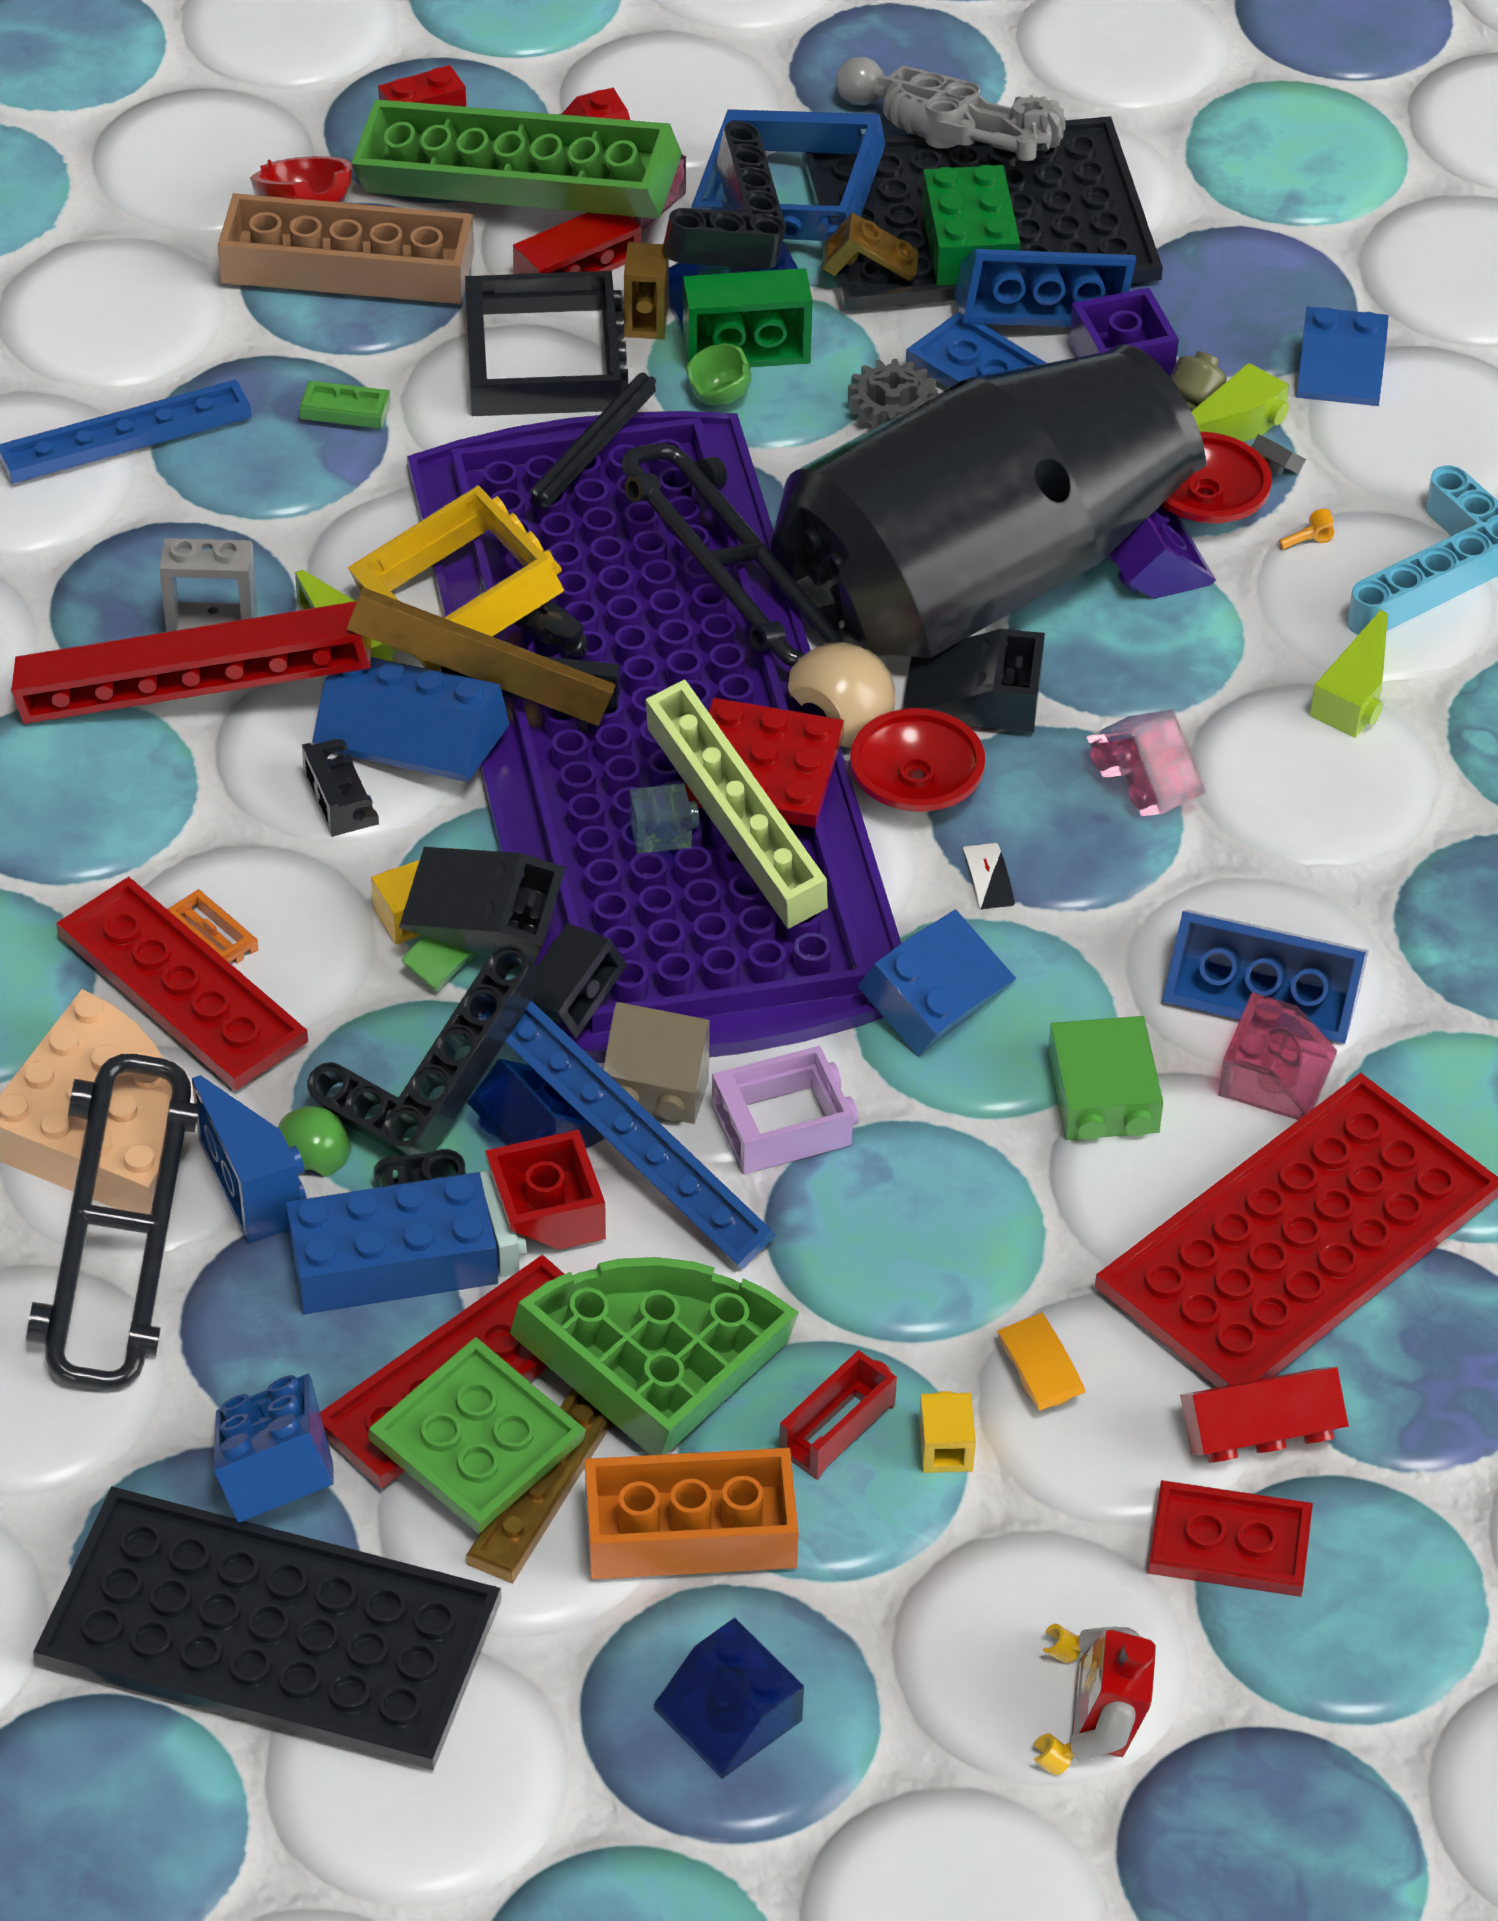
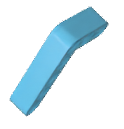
(1442, 569)

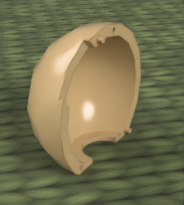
(845, 684)

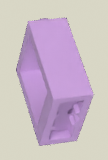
(773, 1078)

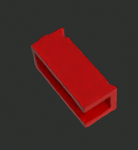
(859, 1378)

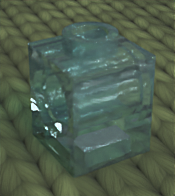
(662, 818)

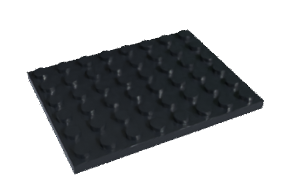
(1061, 202)

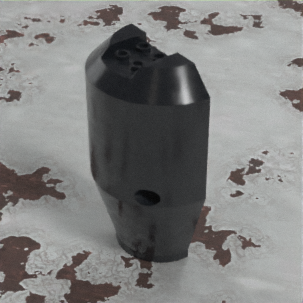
(986, 496)

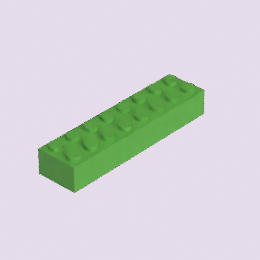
(517, 158)

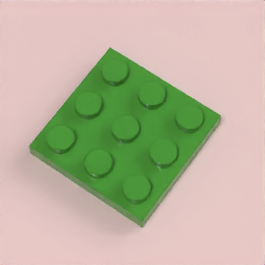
(476, 1434)

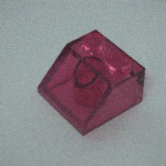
(1276, 1059)

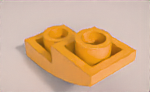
(1041, 1361)

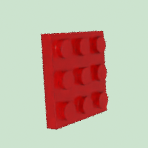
(785, 752)

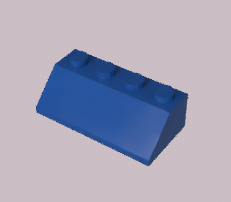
(1036, 285)
(412, 718)
(1225, 960)

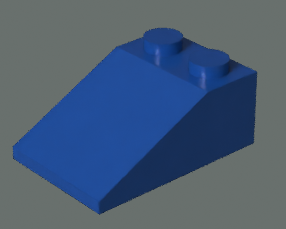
(935, 981)
(248, 1161)

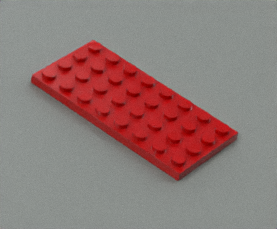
(1299, 1235)

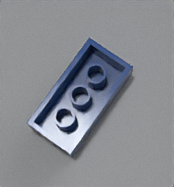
(392, 1243)

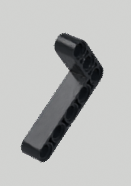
(754, 225)
(438, 1065)

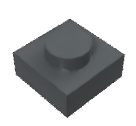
(1277, 455)

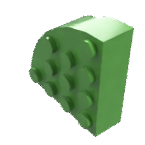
(653, 1340)

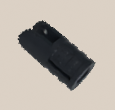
(555, 627)

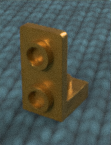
(865, 237)

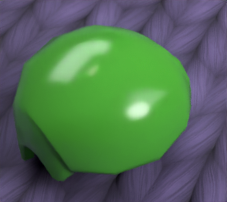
(719, 374)
(319, 1138)

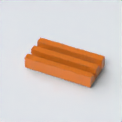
(208, 931)

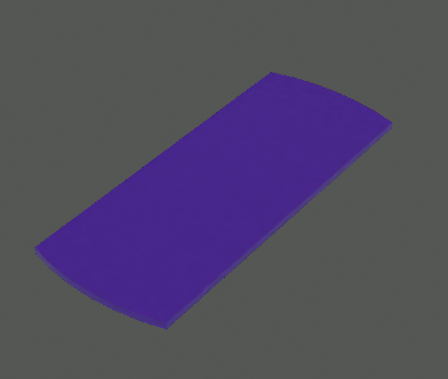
(560, 787)

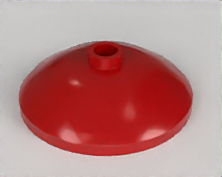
(1226, 489)
(917, 759)

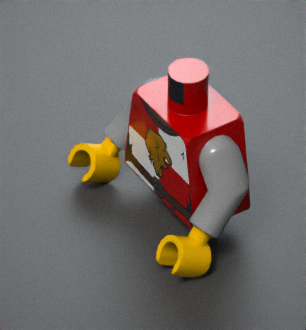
(1110, 1697)

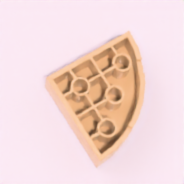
(36, 1102)

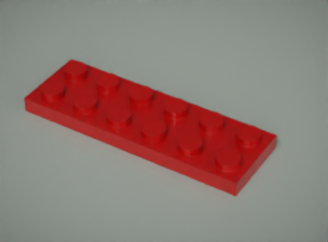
(182, 983)
(488, 1319)

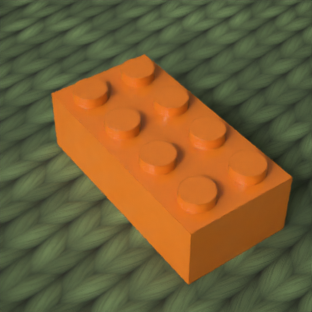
(691, 1513)

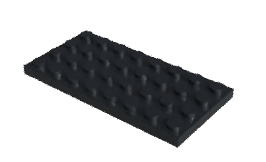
(270, 1627)

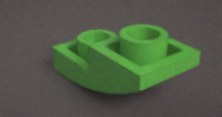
(436, 961)

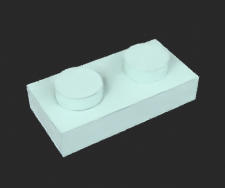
(508, 1243)

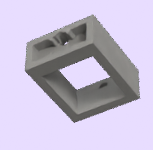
(225, 560)

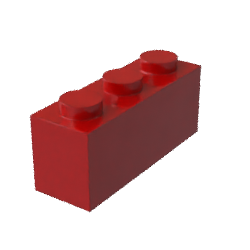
(578, 245)
(1264, 1413)

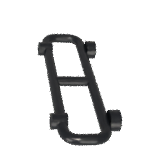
(708, 478)
(49, 1322)

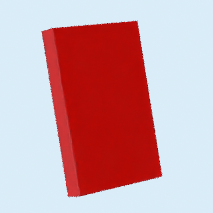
(1230, 1538)

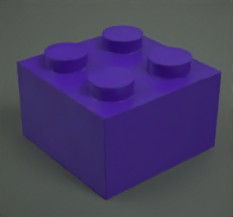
(1124, 319)

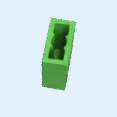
(1105, 1078)

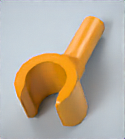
(1320, 529)

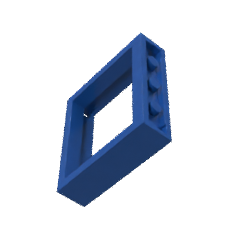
(813, 134)

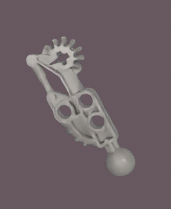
(952, 109)

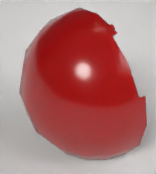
(304, 178)

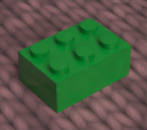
(964, 213)
(757, 311)

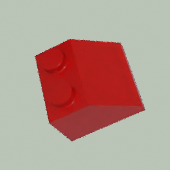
(549, 1190)

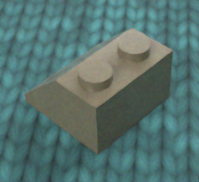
(660, 1060)

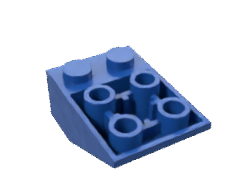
(271, 1447)

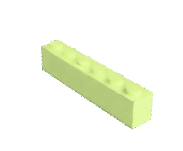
(737, 804)

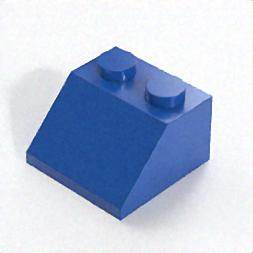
(1342, 356)

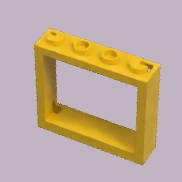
(450, 530)

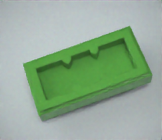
(344, 404)

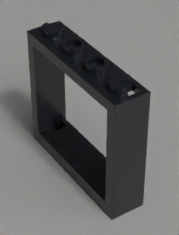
(538, 295)

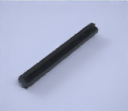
(592, 441)

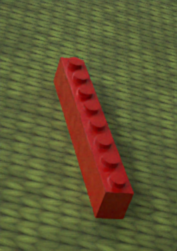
(188, 663)

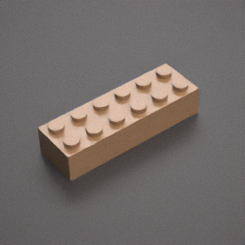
(346, 248)

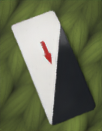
(989, 876)

